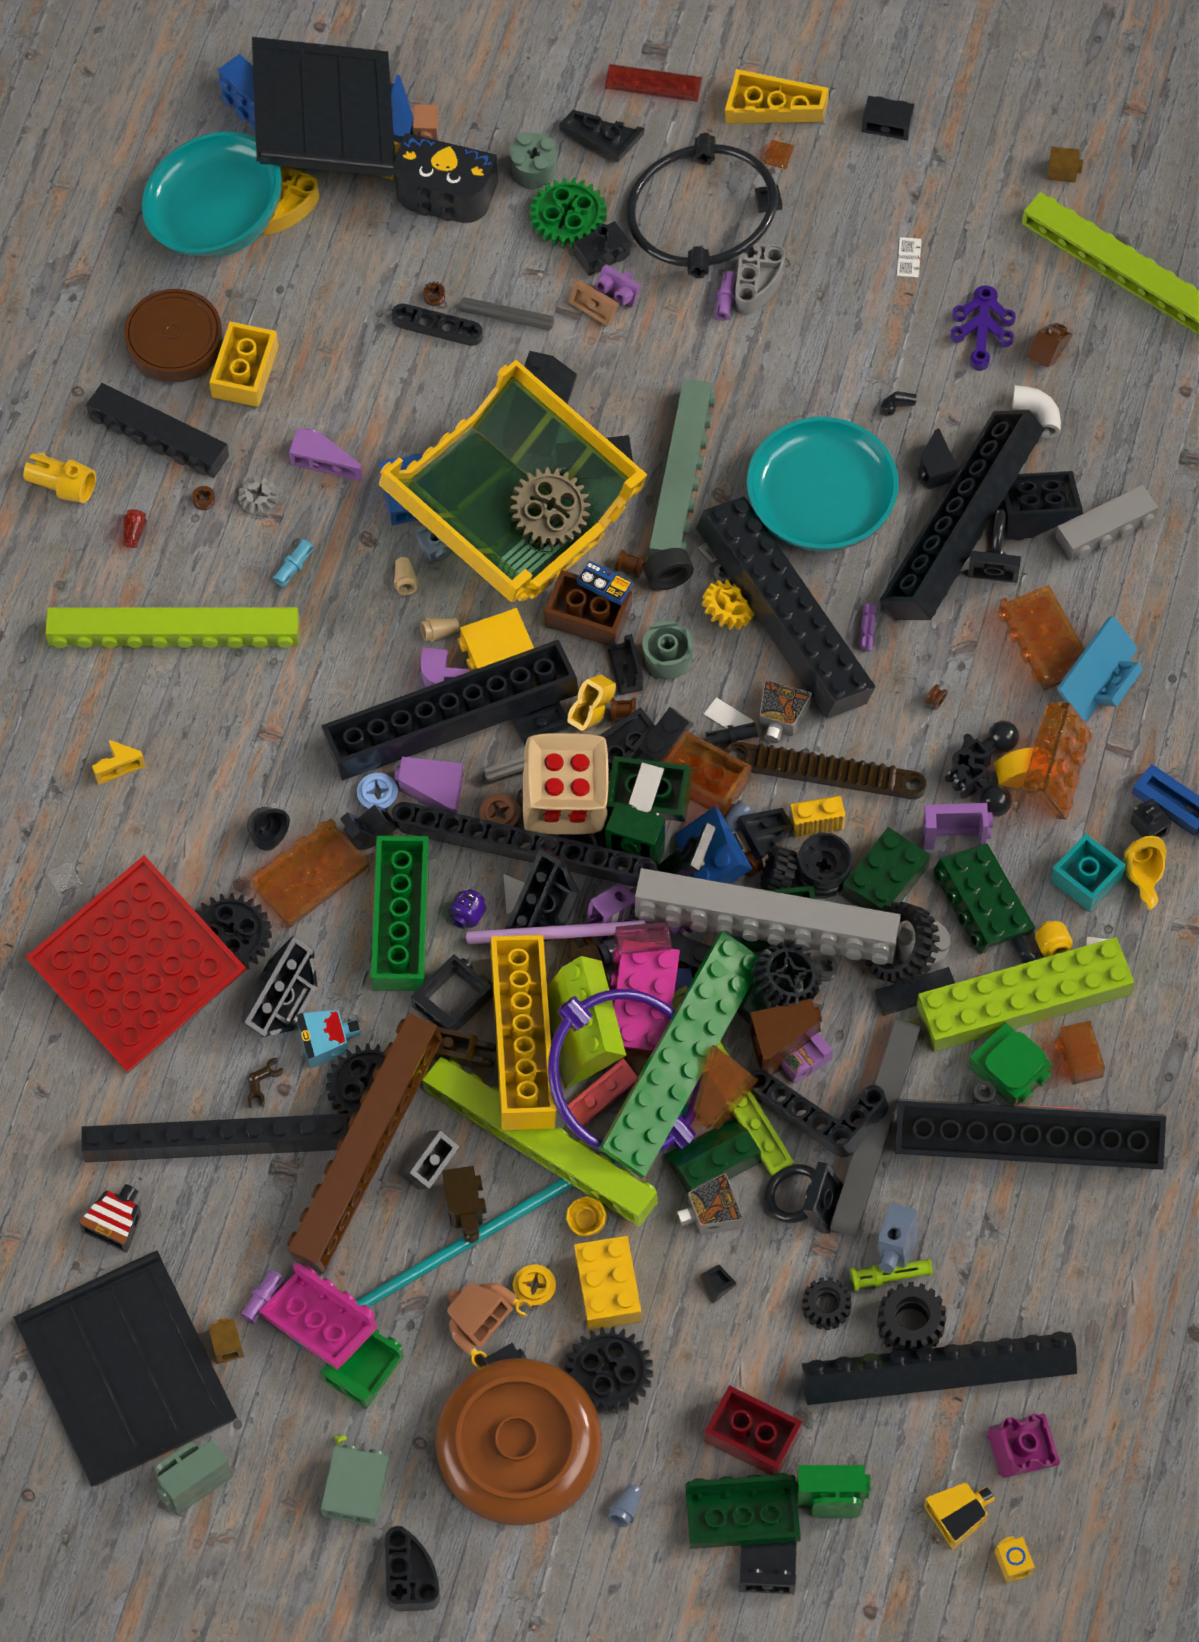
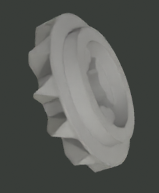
(262, 504)

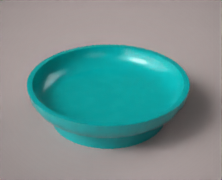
(211, 196)
(822, 483)

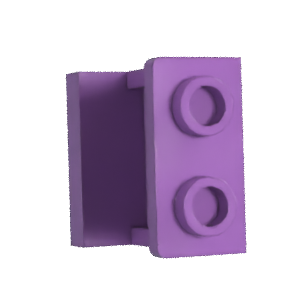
(956, 820)

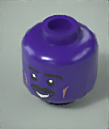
(467, 909)

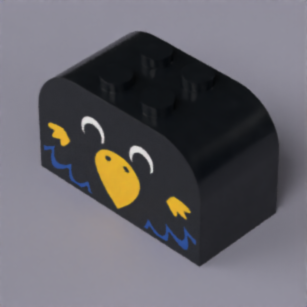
(445, 179)

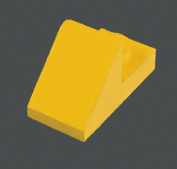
(124, 762)

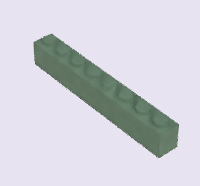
(682, 466)

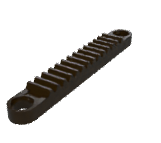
(829, 770)

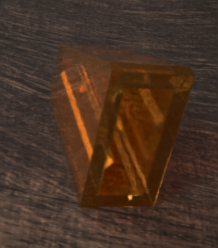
(721, 1088)

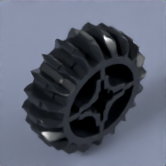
(791, 969)

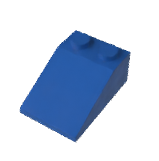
(724, 856)

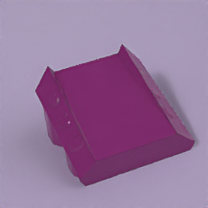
(1023, 1445)

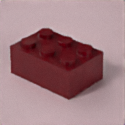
(753, 1431)

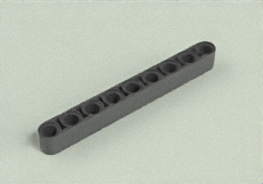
(869, 1153)

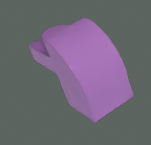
(435, 666)

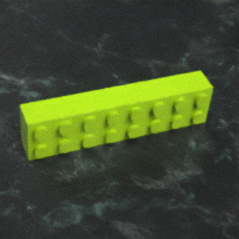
(1025, 994)

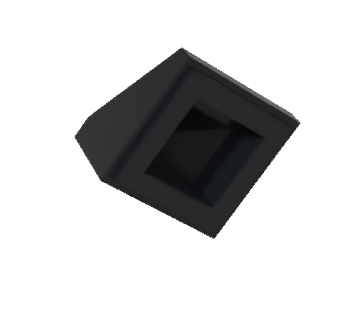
(717, 1283)

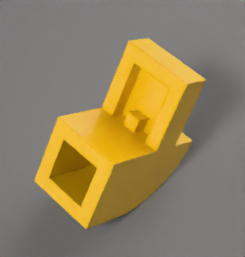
(1013, 767)

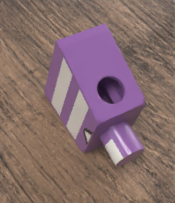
(612, 906)

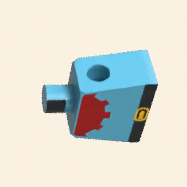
(325, 1035)

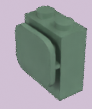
(191, 1475)
(356, 1485)

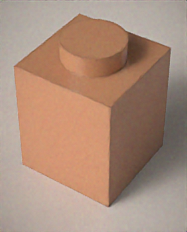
(426, 121)

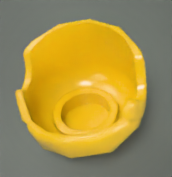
(586, 1216)

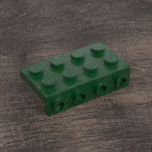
(982, 897)
(742, 1511)

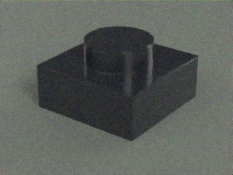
(761, 197)

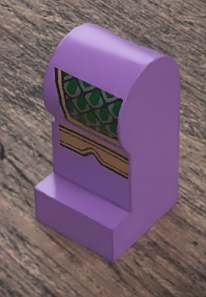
(807, 1058)

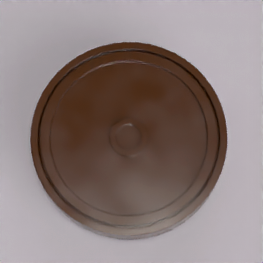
(173, 335)

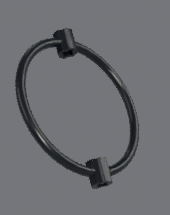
(698, 257)

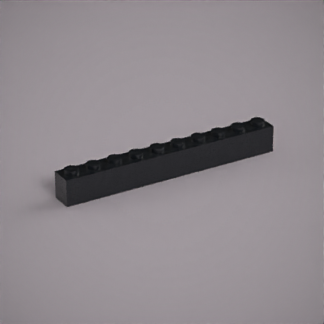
(213, 1137)
(939, 1368)

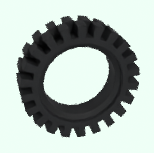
(922, 949)

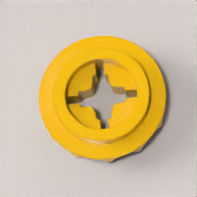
(527, 1276)

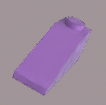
(318, 453)

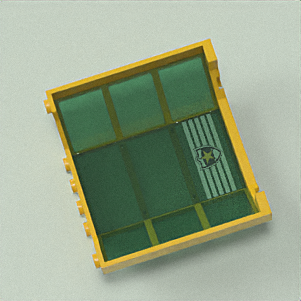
(468, 480)

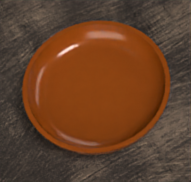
(518, 1441)

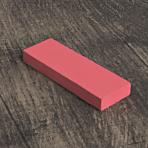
(603, 1092)

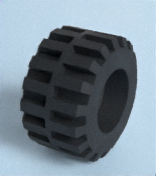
(911, 1298)

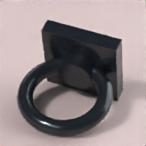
(995, 563)
(820, 1196)

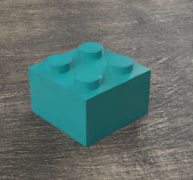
(1087, 872)

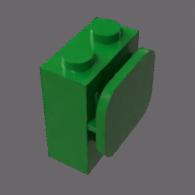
(1011, 1064)
(833, 1490)

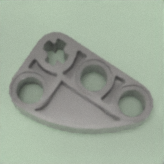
(764, 276)

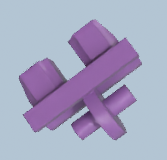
(618, 285)

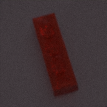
(653, 82)

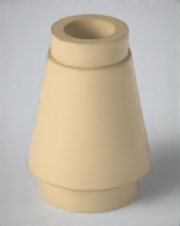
(405, 577)
(438, 628)

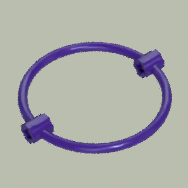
(576, 1015)

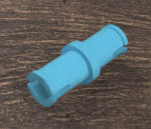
(293, 563)

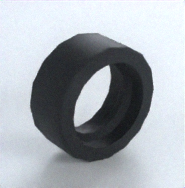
(668, 569)

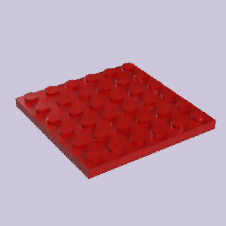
(136, 963)

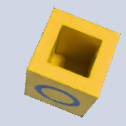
(1014, 1559)

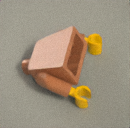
(478, 1313)

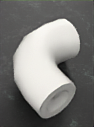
(1041, 406)

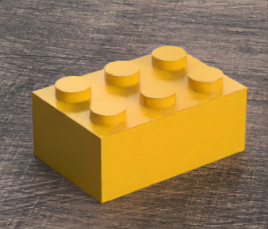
(244, 364)
(607, 1283)

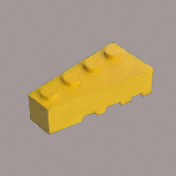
(774, 100)

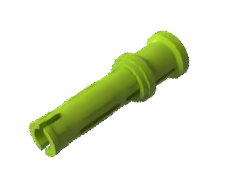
(876, 1279)

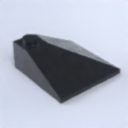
(1040, 503)

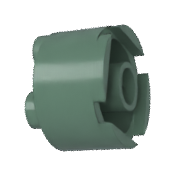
(533, 160)
(667, 650)

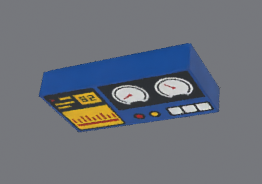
(604, 582)

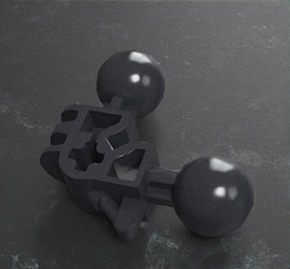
(1001, 737)

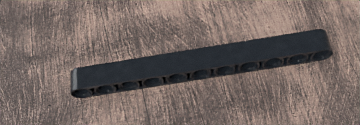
(515, 838)

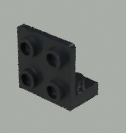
(768, 1568)

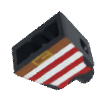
(113, 1218)

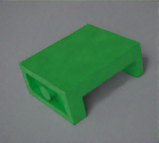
(366, 1369)

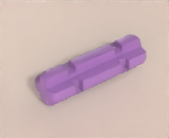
(867, 627)

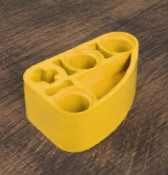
(294, 200)

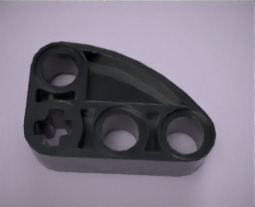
(417, 1577)

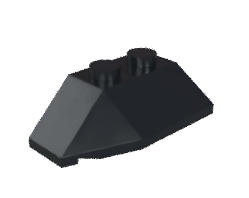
(546, 894)
(282, 990)

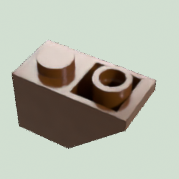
(1049, 344)

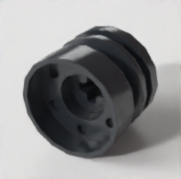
(825, 852)

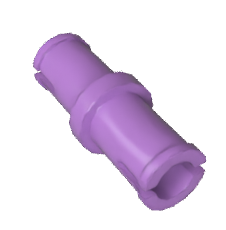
(725, 295)
(261, 1296)

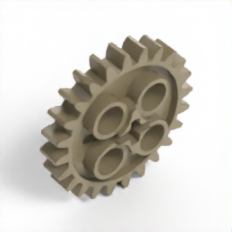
(539, 526)

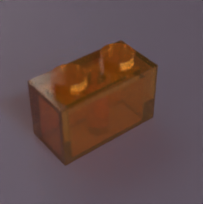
(1080, 1052)

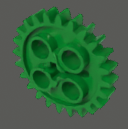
(548, 206)

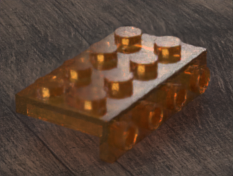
(1042, 634)
(1058, 757)
(309, 872)

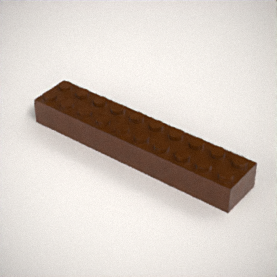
(365, 1143)

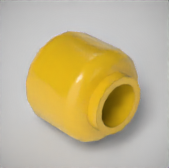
(1053, 938)

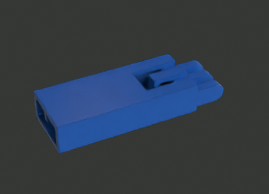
(1170, 796)

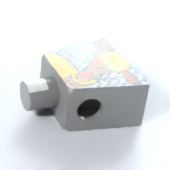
(782, 710)
(712, 1207)

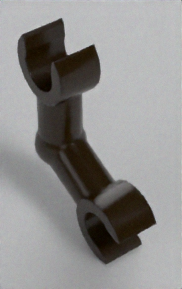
(255, 1077)

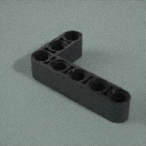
(816, 1116)

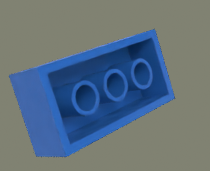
(237, 87)

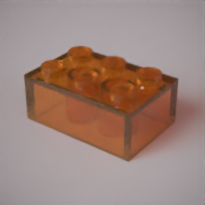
(716, 774)

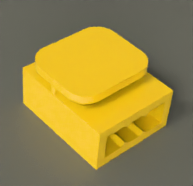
(494, 639)

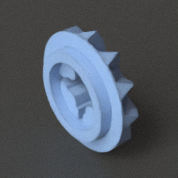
(386, 785)

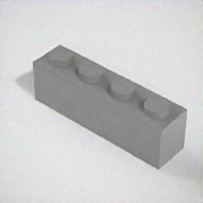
(1106, 523)

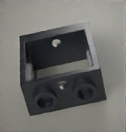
(429, 1010)

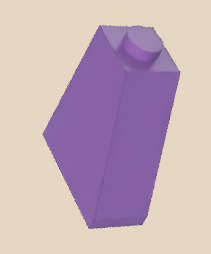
(431, 782)

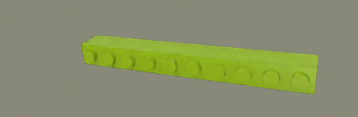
(1114, 260)
(173, 627)
(548, 1147)

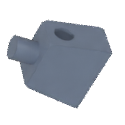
(898, 1237)

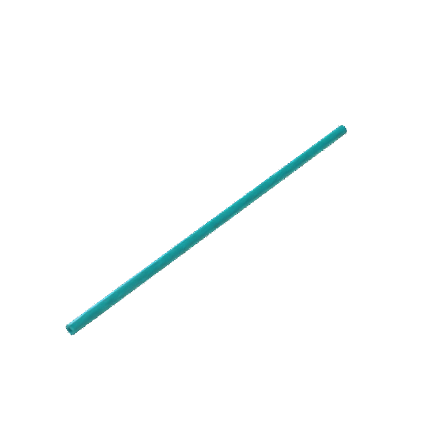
(461, 1245)

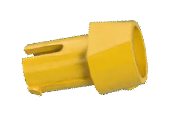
(69, 479)

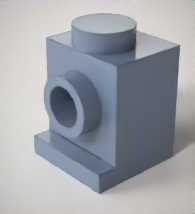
(431, 545)

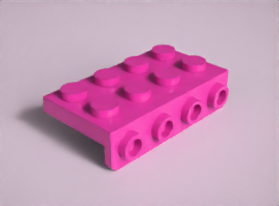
(652, 974)
(319, 1316)

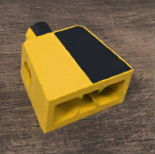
(959, 1511)

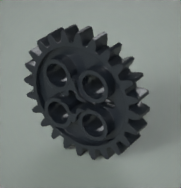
(243, 915)
(345, 1080)
(632, 1361)

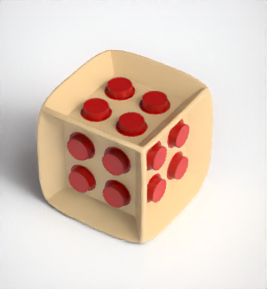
(565, 783)

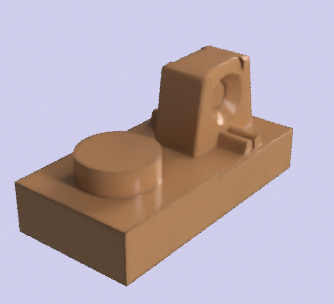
(593, 302)

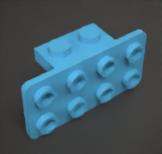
(1102, 671)

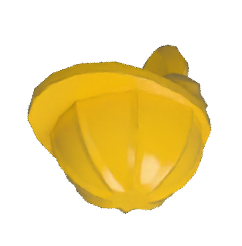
(1146, 866)

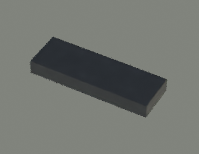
(901, 997)

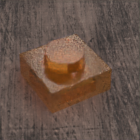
(778, 154)

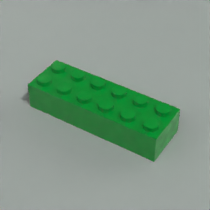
(400, 913)

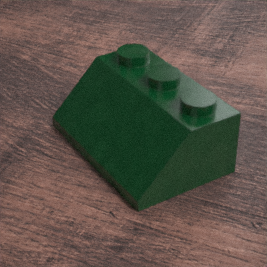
(715, 1153)

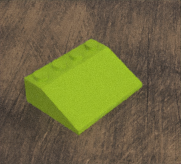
(600, 1039)

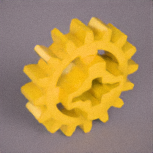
(727, 605)

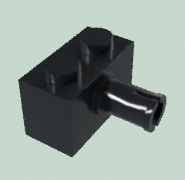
(602, 248)

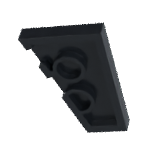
(605, 137)
(692, 855)

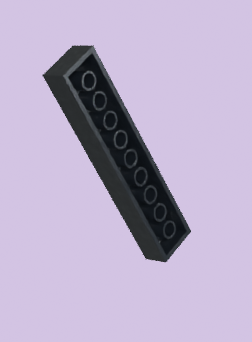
(962, 515)
(785, 607)
(450, 709)
(1030, 1134)

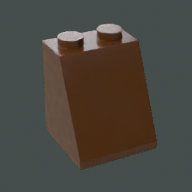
(782, 1031)

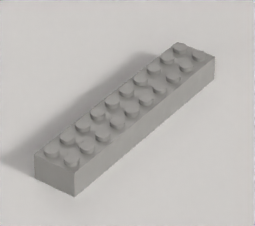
(767, 916)

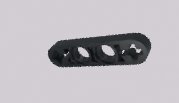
(435, 328)

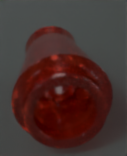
(133, 527)

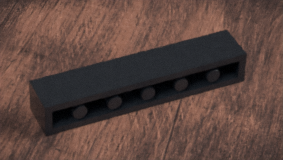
(157, 430)

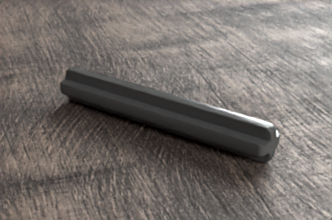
(507, 313)

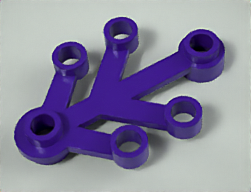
(983, 323)

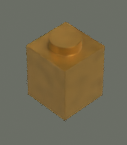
(1064, 164)
(225, 1340)

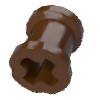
(630, 563)
(622, 708)

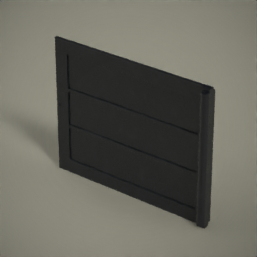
(323, 107)
(125, 1368)

